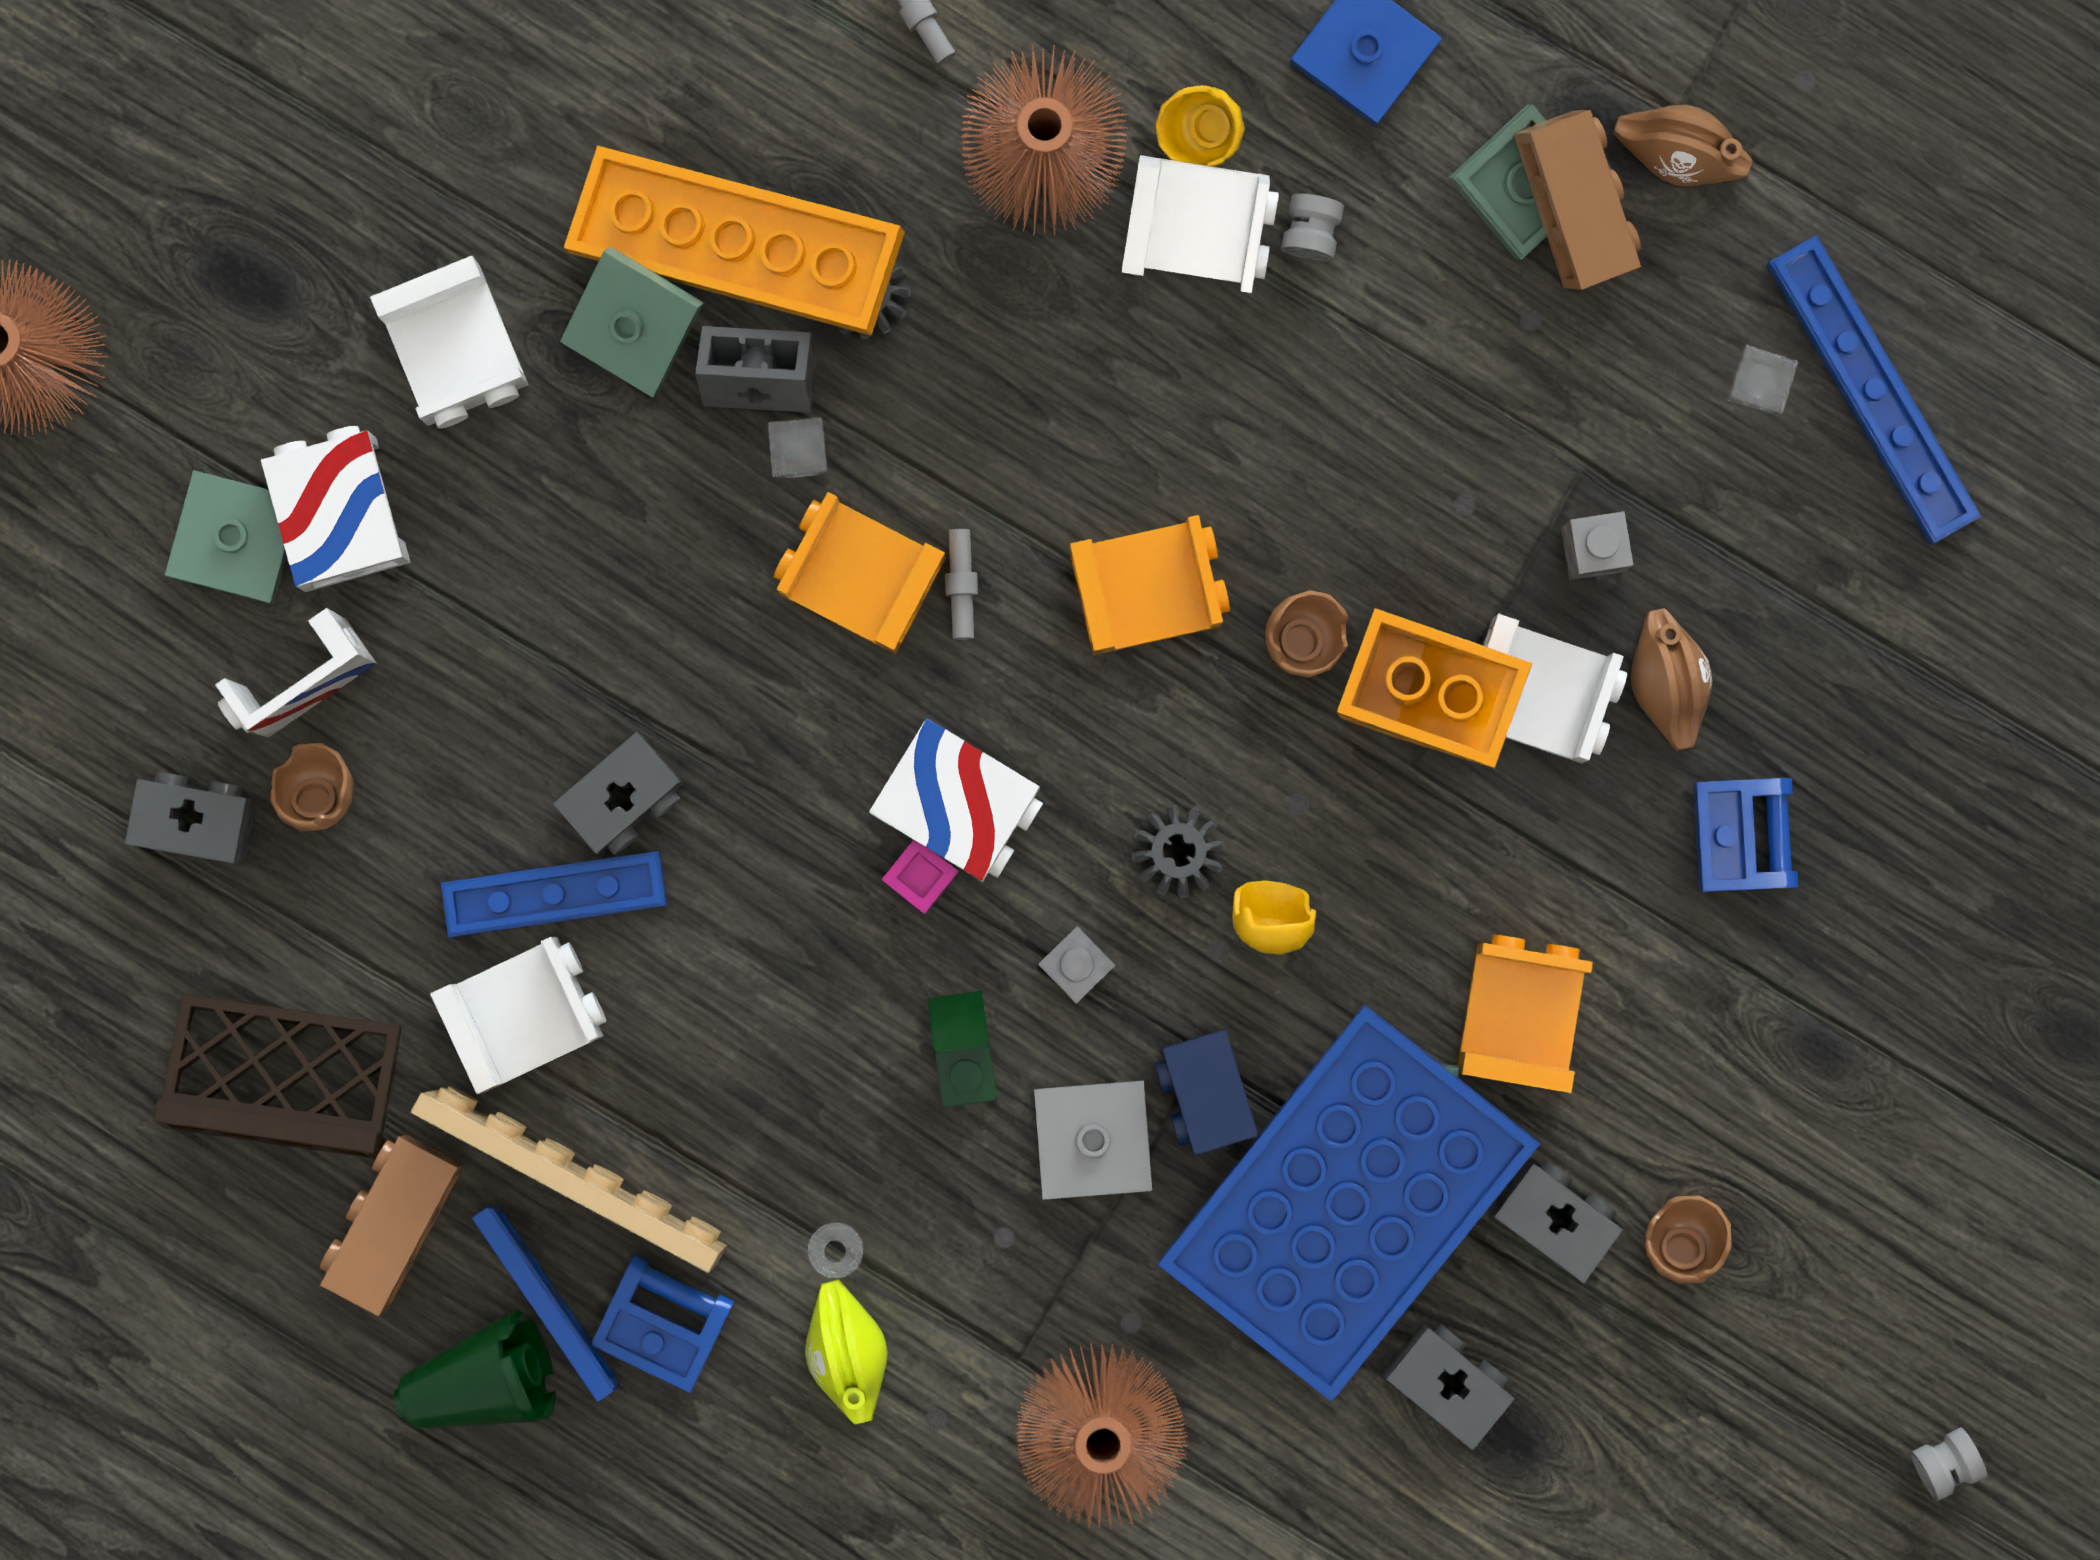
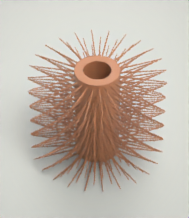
(1043, 141)
(30, 353)
(1106, 1456)

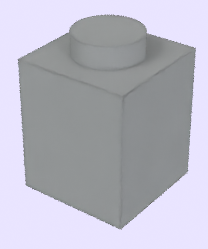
(1597, 546)

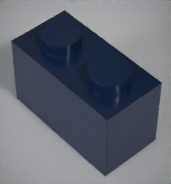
(1207, 1092)

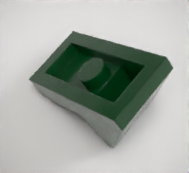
(962, 1049)

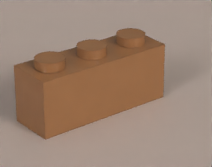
(1578, 199)
(390, 1223)

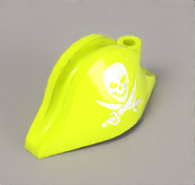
(846, 1352)

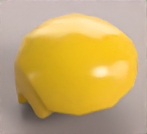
(1200, 126)
(1272, 916)

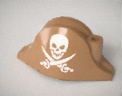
(1683, 145)
(1671, 679)

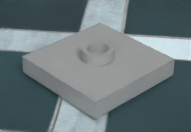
(1093, 1139)

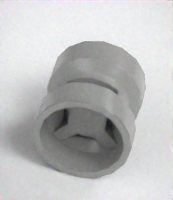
(1312, 227)
(1949, 1464)

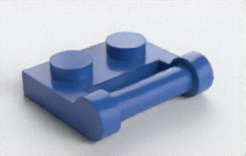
(1728, 837)
(654, 1340)

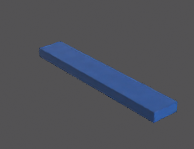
(1873, 390)

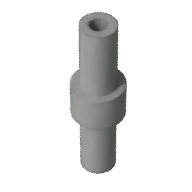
(920, 17)
(961, 584)

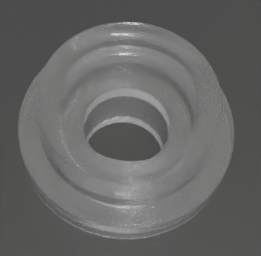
(851, 1241)

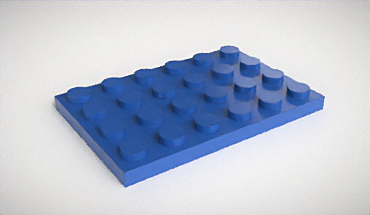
(1348, 1202)

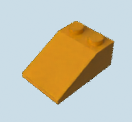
(1433, 689)

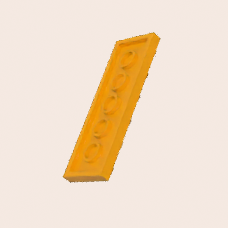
(736, 239)

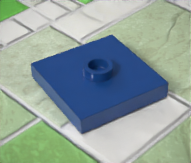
(1366, 54)

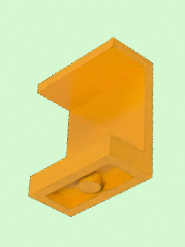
(858, 573)
(1149, 586)
(1522, 1014)

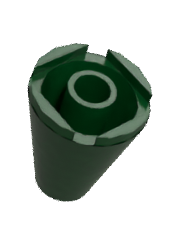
(481, 1380)

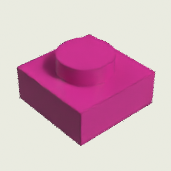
(920, 876)

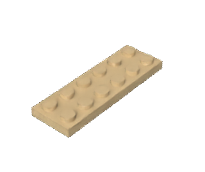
(553, 1166)

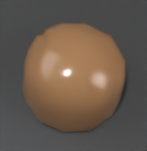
(1307, 633)
(312, 788)
(1688, 1239)

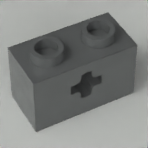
(756, 369)
(589, 800)
(158, 814)
(1524, 1210)
(1464, 1414)

